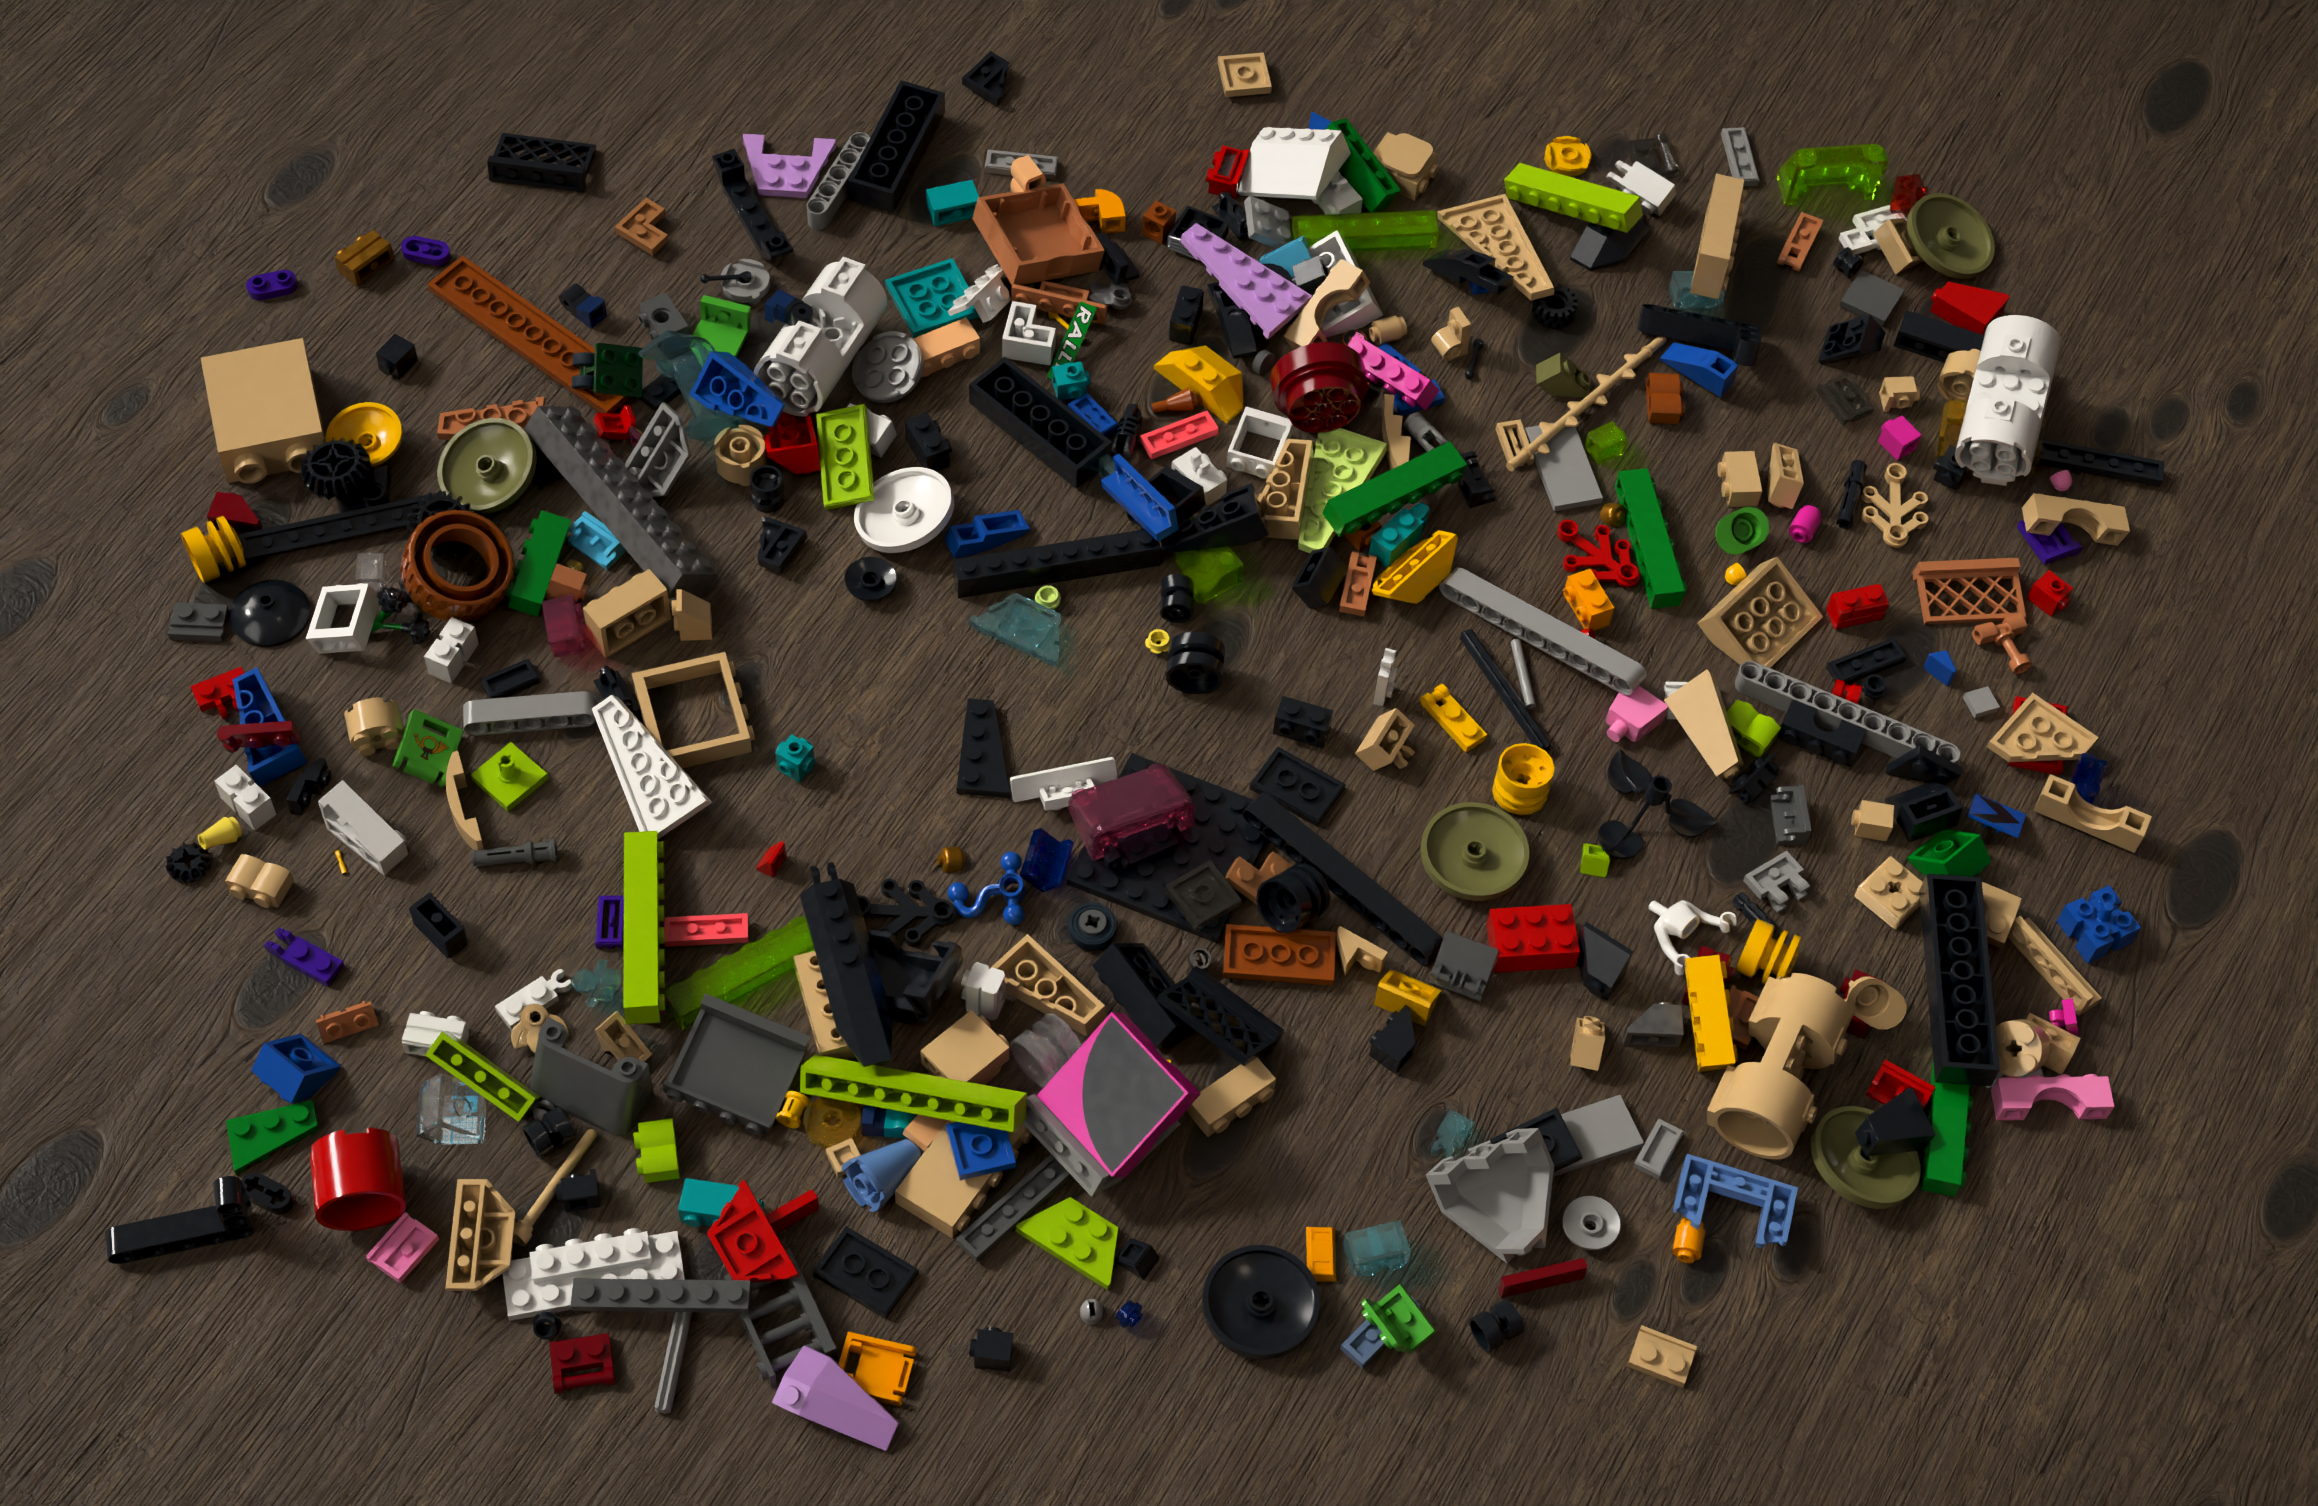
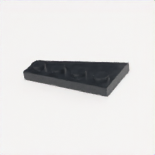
(981, 757)

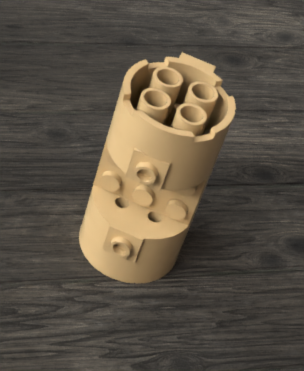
(1765, 1103)

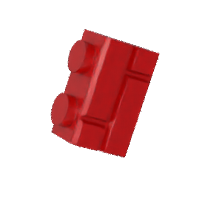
(1857, 606)

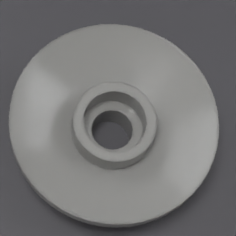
(1595, 1212)

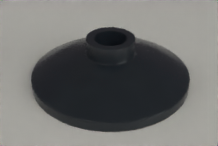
(870, 571)

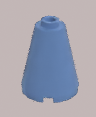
(878, 1173)

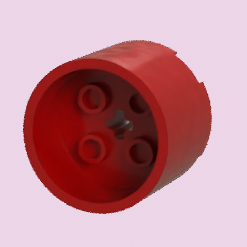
(357, 1180)

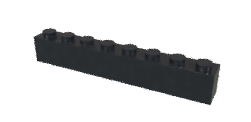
(1055, 563)

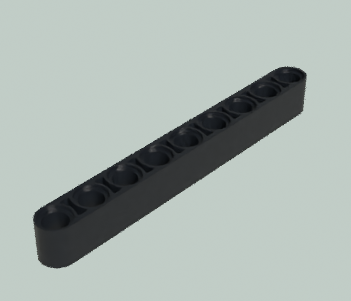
(1344, 879)

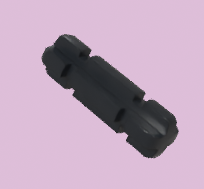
(1751, 910)

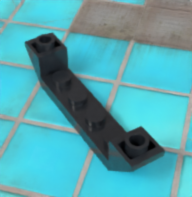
(748, 208)

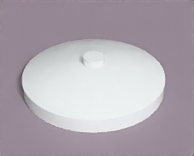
(907, 510)

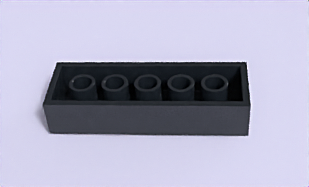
(896, 146)
(1039, 421)

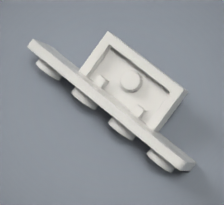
(986, 296)
(1058, 784)

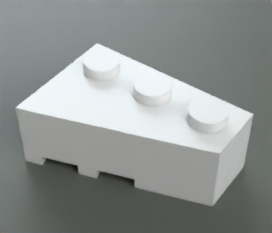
(362, 828)

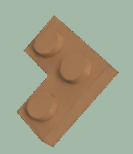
(640, 229)
(1247, 878)

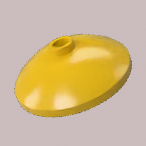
(371, 425)

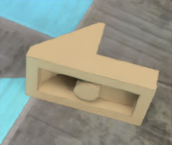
(1354, 948)
(621, 1039)

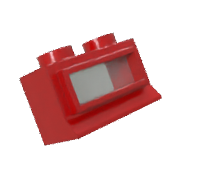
(1227, 170)

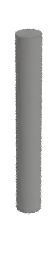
(1523, 674)

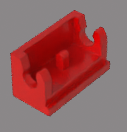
(1894, 1080)

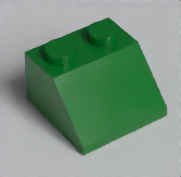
(1951, 854)

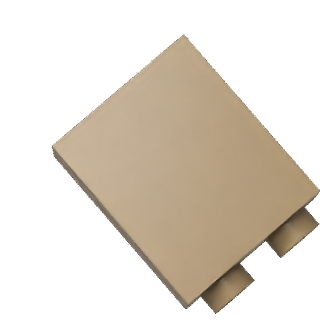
(263, 409)

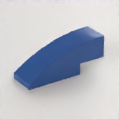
(985, 533)

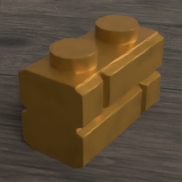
(364, 257)

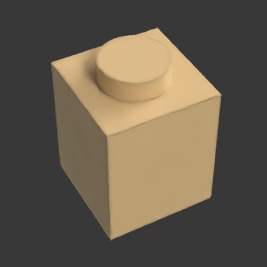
(1873, 820)

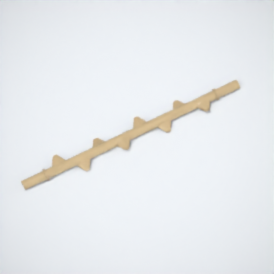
(1576, 408)

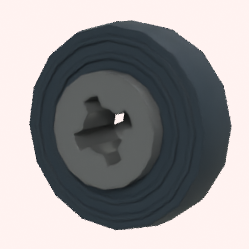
(1090, 936)

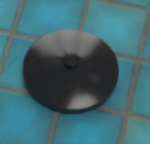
(1260, 1302)

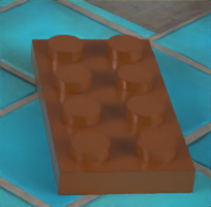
(1278, 956)

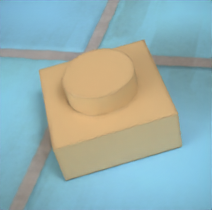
(840, 1154)

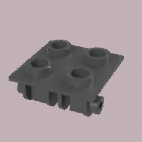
(1463, 965)

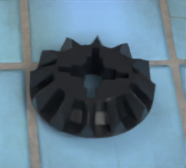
(199, 863)

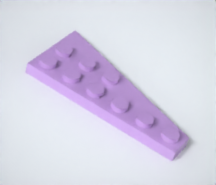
(1251, 285)

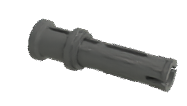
(528, 853)

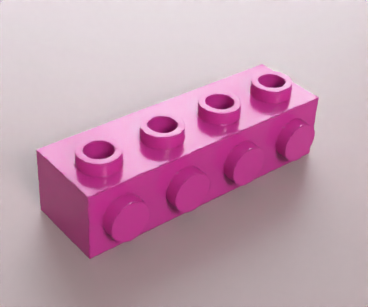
(1394, 375)

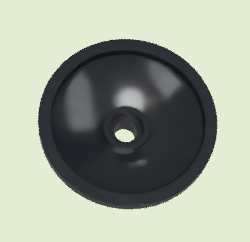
(272, 622)

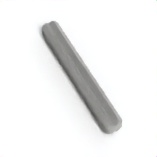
(672, 1362)

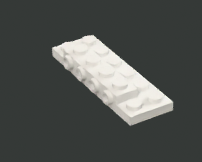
(547, 1276)

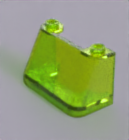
(1857, 165)

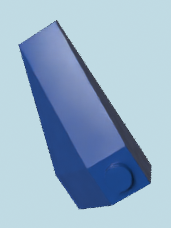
(734, 389)

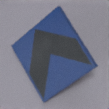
(1996, 815)

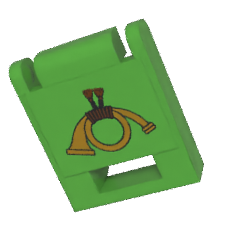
(425, 750)

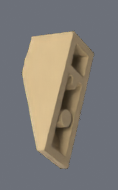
(1784, 476)

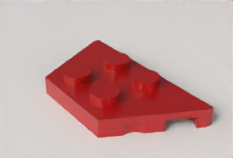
(749, 1241)

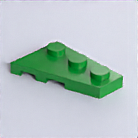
(262, 1133)

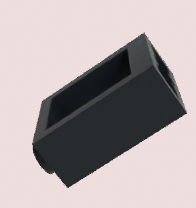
(1183, 488)

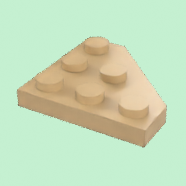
(2041, 734)

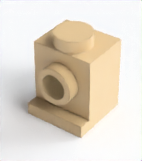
(1898, 392)

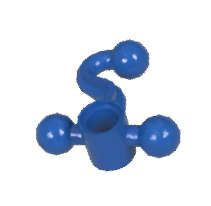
(1013, 913)

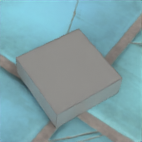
(1981, 702)

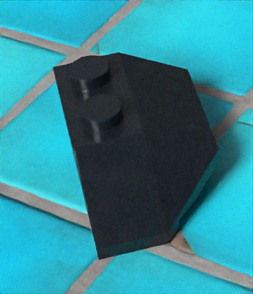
(1607, 246)

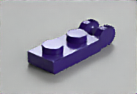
(305, 957)

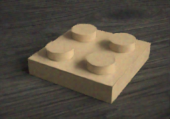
(1244, 74)

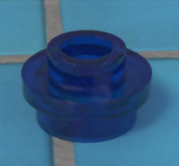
(1129, 1314)

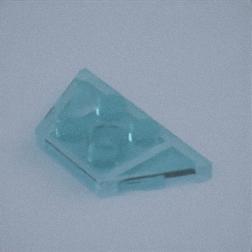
(1023, 626)

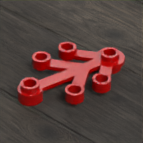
(1599, 557)

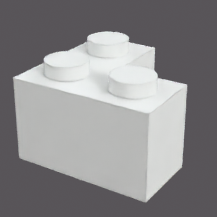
(1025, 339)

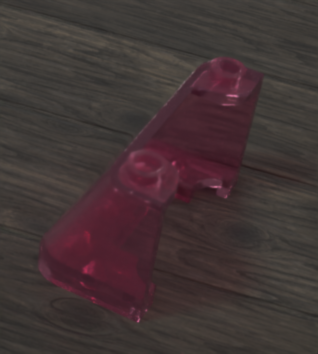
(1129, 806)

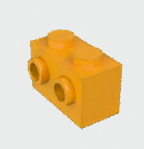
(1588, 600)

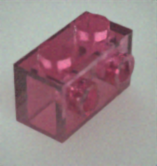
(564, 625)

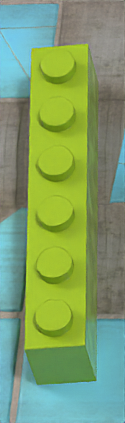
(1573, 197)

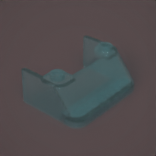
(682, 358)

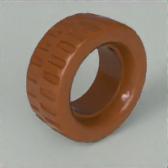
(448, 600)

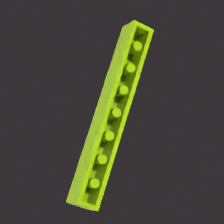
(642, 928)
(913, 1093)

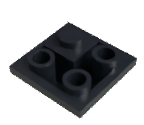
(1852, 339)

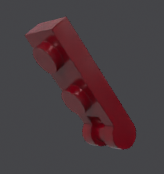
(258, 735)

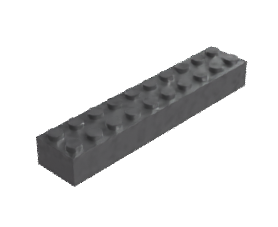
(619, 500)

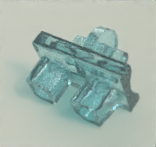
(600, 983)

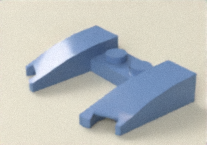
(1774, 1197)

